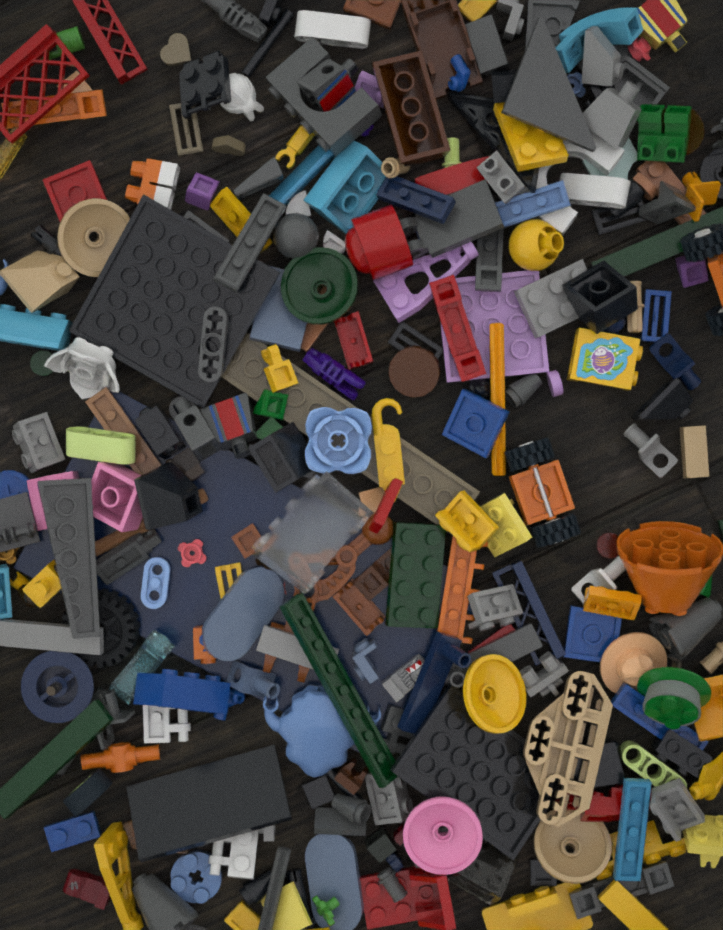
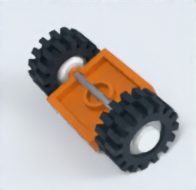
(708, 244)
(542, 492)

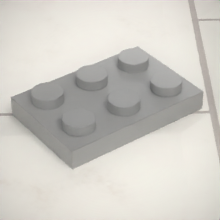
(546, 302)

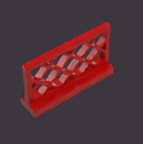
(20, 63)

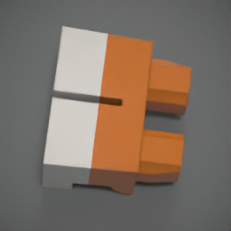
(158, 181)

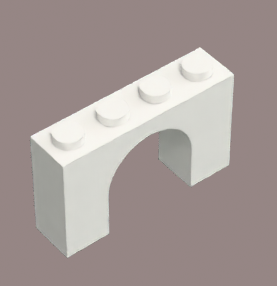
(603, 158)

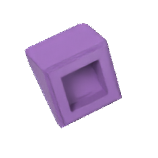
(201, 191)
(691, 272)

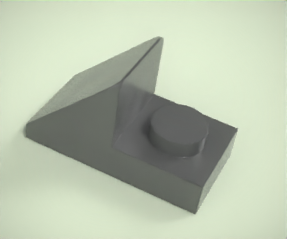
(669, 205)

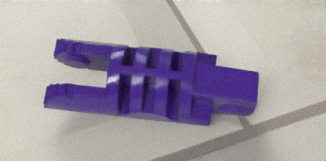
(334, 373)

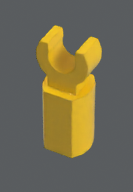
(295, 146)

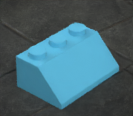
(347, 186)
(34, 329)

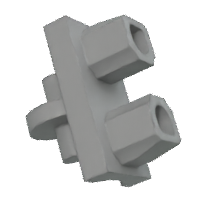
(501, 177)
(546, 679)

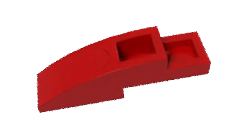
(601, 807)

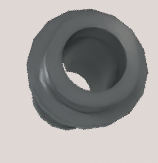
(392, 884)

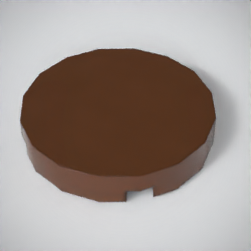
(414, 371)

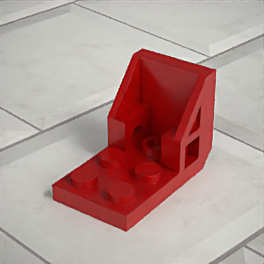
(426, 900)

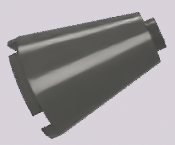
(685, 632)
(161, 905)

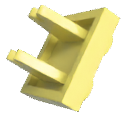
(512, 528)
(706, 840)

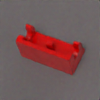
(353, 341)

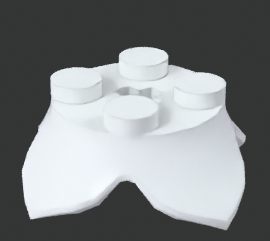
(89, 367)

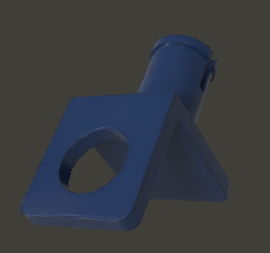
(677, 364)

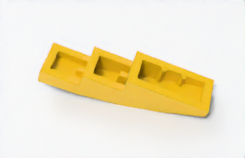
(629, 908)

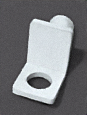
(600, 577)

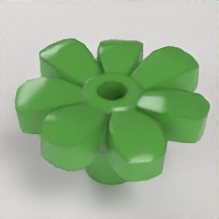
(325, 908)

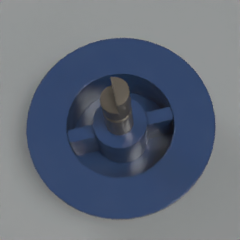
(57, 686)

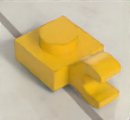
(279, 372)

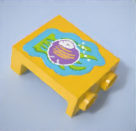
(604, 359)

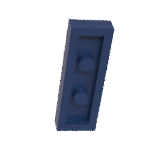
(416, 198)

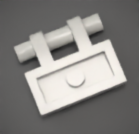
(158, 726)
(242, 856)

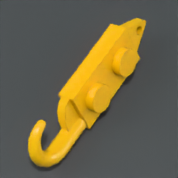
(387, 445)

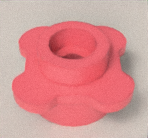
(640, 49)
(198, 557)

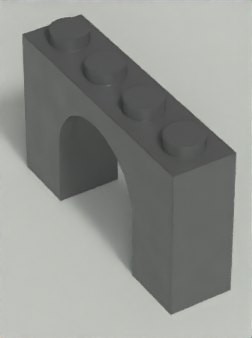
(333, 128)

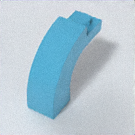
(618, 25)

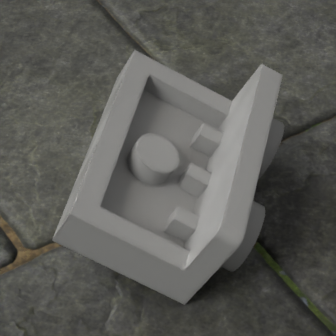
(675, 808)

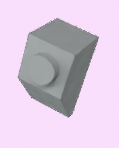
(600, 59)

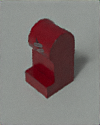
(87, 887)

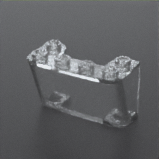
(311, 531)

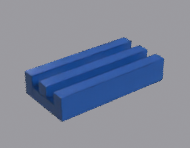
(645, 314)

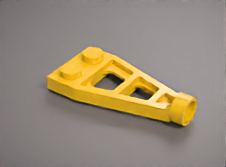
(108, 848)

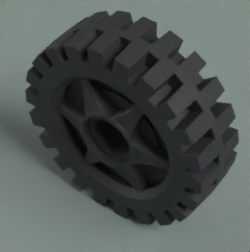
(120, 629)

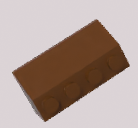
(411, 108)

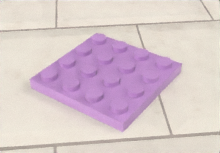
(522, 350)

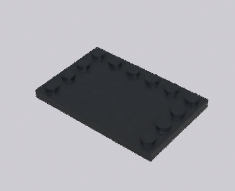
(477, 767)

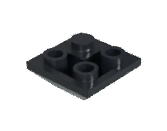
(167, 497)

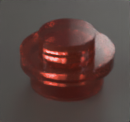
(607, 545)

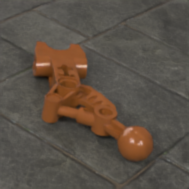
(327, 587)

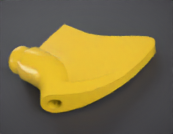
(709, 780)

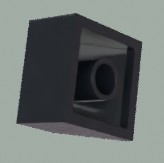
(601, 296)

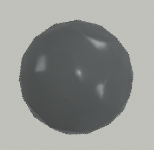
(295, 235)

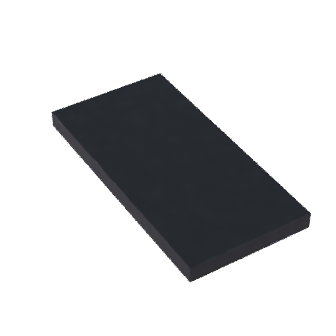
(208, 803)

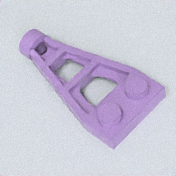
(397, 294)

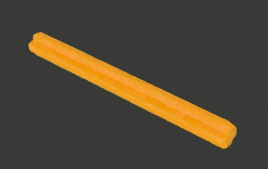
(497, 393)

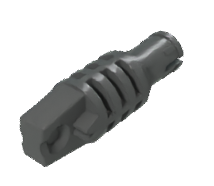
(238, 18)

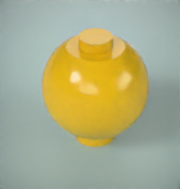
(535, 244)

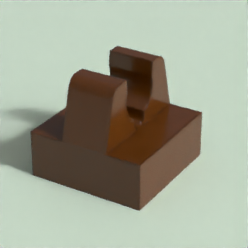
(349, 777)

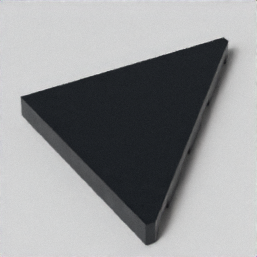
(480, 115)

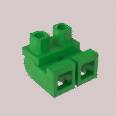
(660, 145)

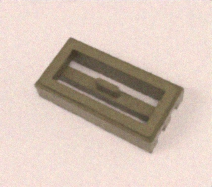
(190, 149)

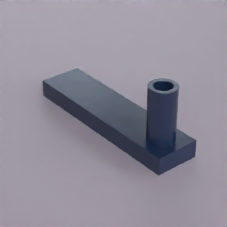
(430, 681)

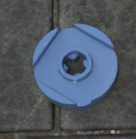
(182, 883)

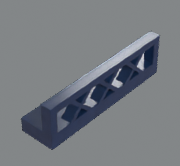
(536, 606)

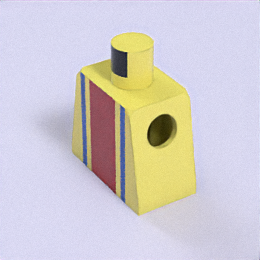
(662, 23)

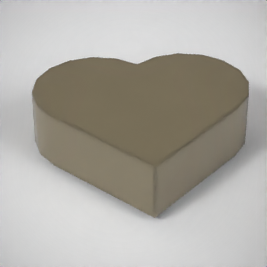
(177, 50)
(228, 145)

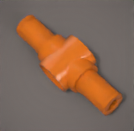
(120, 757)

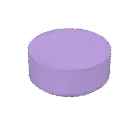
(555, 383)

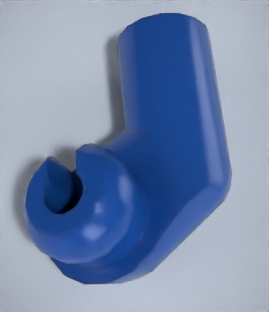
(460, 80)
(234, 698)

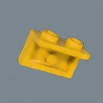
(467, 522)

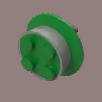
(673, 695)

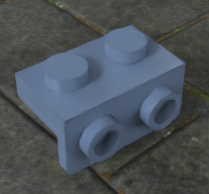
(363, 666)

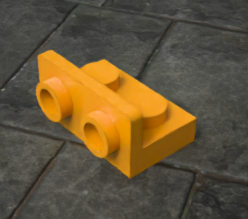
(611, 602)

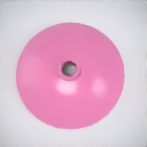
(442, 851)

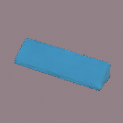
(302, 175)

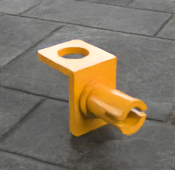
(700, 193)

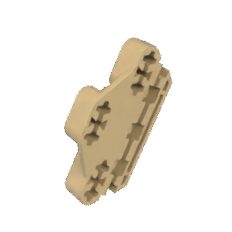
(562, 747)

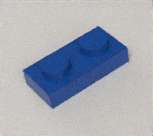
(72, 831)

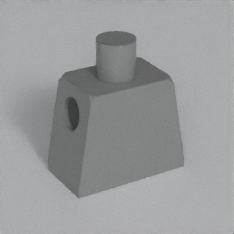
(614, 114)

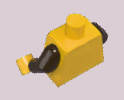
(40, 588)

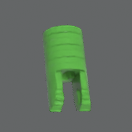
(72, 39)

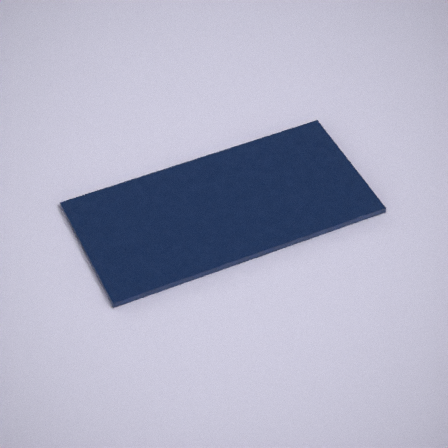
(236, 499)

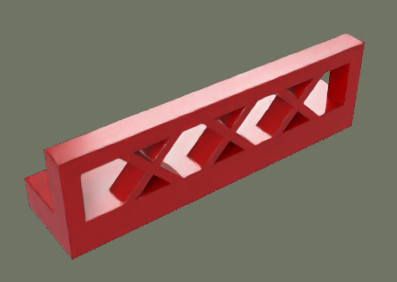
(104, 43)

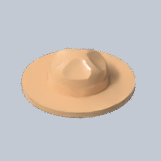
(630, 658)

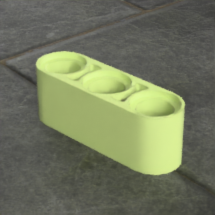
(101, 445)
(643, 760)

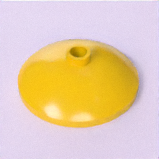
(494, 694)

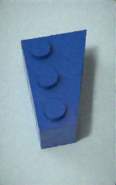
(182, 692)

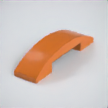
(74, 106)

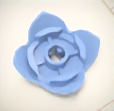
(326, 422)

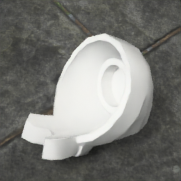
(242, 97)

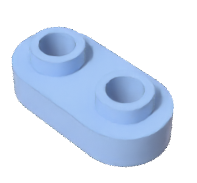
(157, 582)

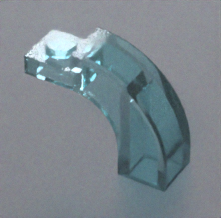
(146, 660)

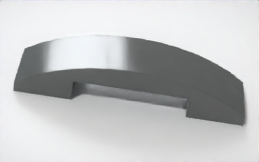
(489, 262)
(653, 880)

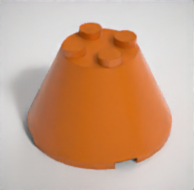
(669, 563)

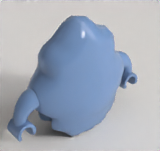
(312, 730)

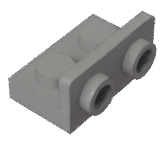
(37, 442)
(494, 607)
(389, 803)

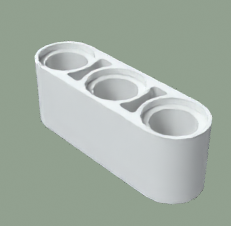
(333, 29)
(596, 190)

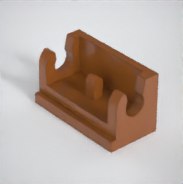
(359, 607)

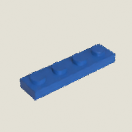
(631, 702)

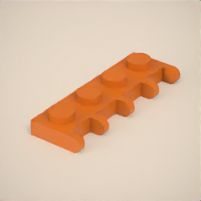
(456, 589)

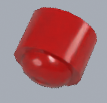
(378, 244)

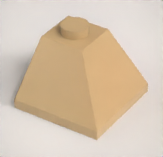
(39, 278)

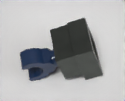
(383, 848)

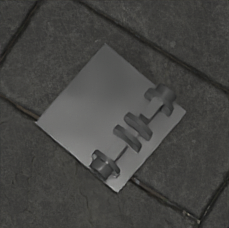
(17, 522)

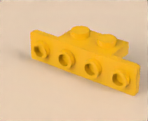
(652, 850)

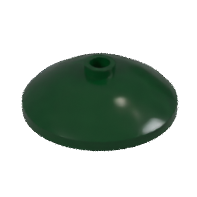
(308, 274)

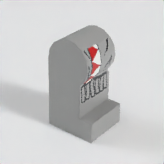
(403, 678)

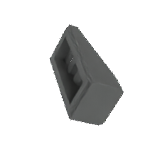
(262, 178)

